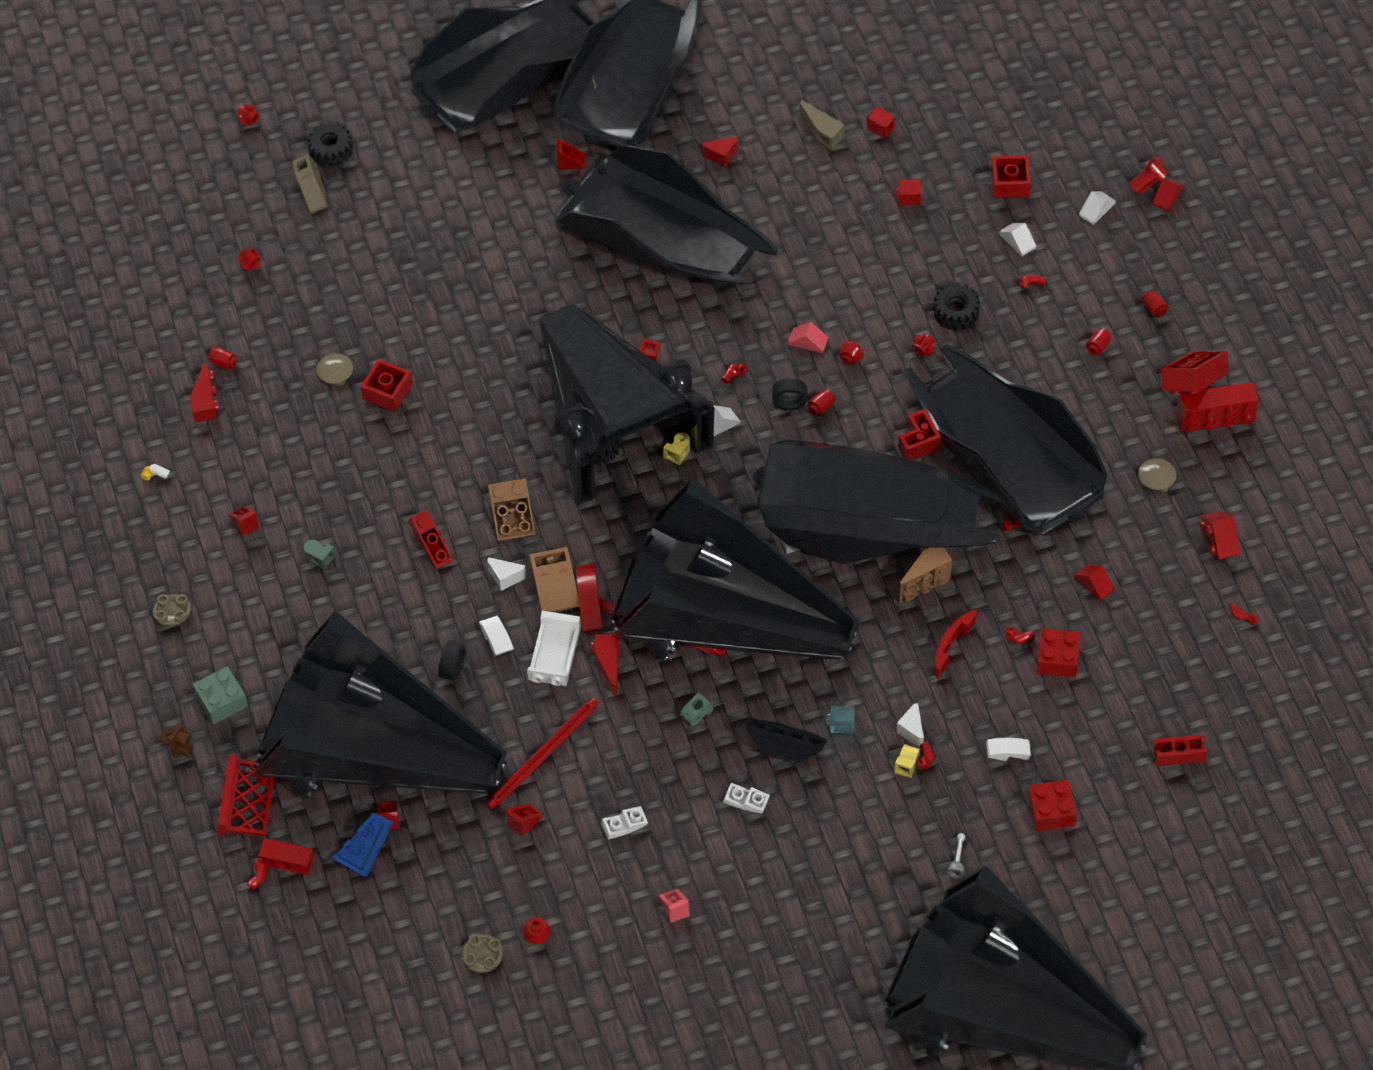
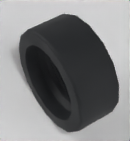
(789, 385)
(452, 660)

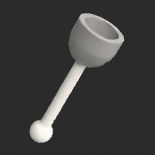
(956, 869)

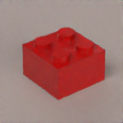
(1011, 176)
(386, 385)
(1058, 653)
(1052, 805)

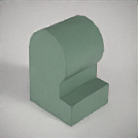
(318, 554)
(696, 709)

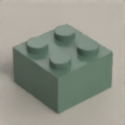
(220, 695)

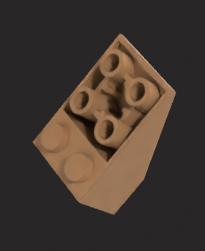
(511, 509)
(927, 572)
(554, 580)

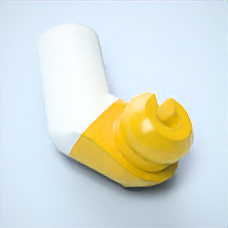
(153, 470)

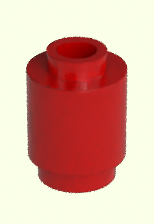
(1155, 304)
(1098, 342)
(222, 358)
(821, 402)

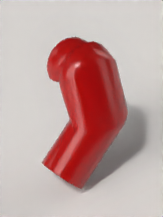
(1032, 278)
(733, 371)
(1018, 638)
(927, 758)
(260, 876)

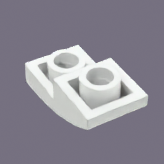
(496, 635)
(1004, 747)
(745, 799)
(627, 822)

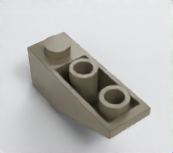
(823, 127)
(310, 183)

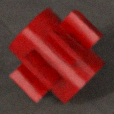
(248, 115)
(249, 259)
(924, 345)

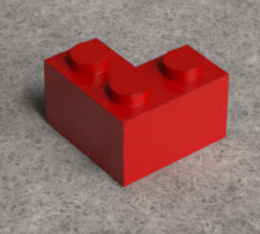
(922, 437)
(1222, 533)

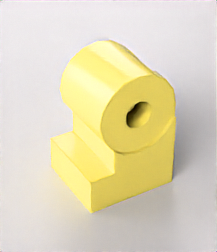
(678, 449)
(908, 760)

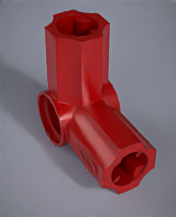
(1152, 174)

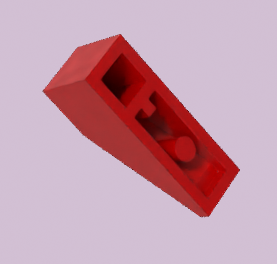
(607, 658)

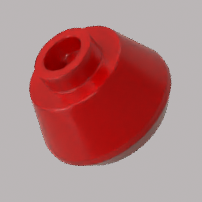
(851, 352)
(537, 931)

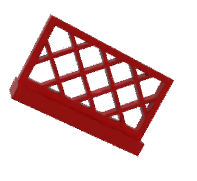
(229, 799)

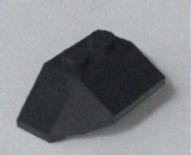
(784, 740)

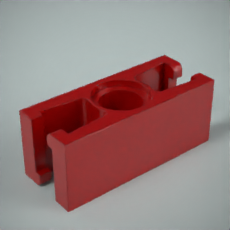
(1186, 743)
(286, 856)

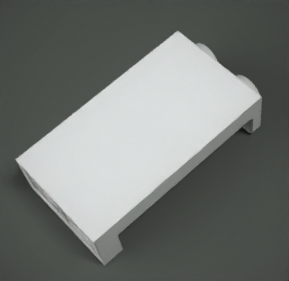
(554, 648)

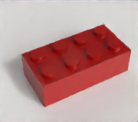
(1194, 371)
(1217, 407)

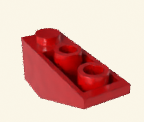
(202, 397)
(430, 539)

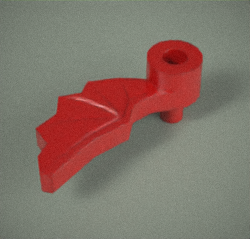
(1009, 524)
(1240, 613)

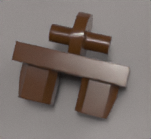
(177, 741)

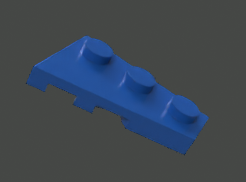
(365, 845)

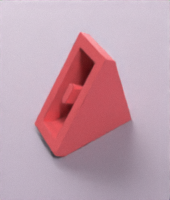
(808, 337)
(675, 905)

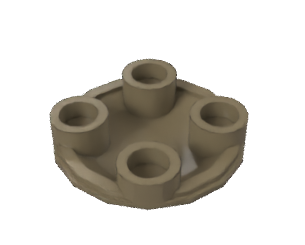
(334, 369)
(1157, 474)
(171, 609)
(482, 953)

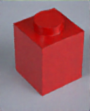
(880, 122)
(909, 192)

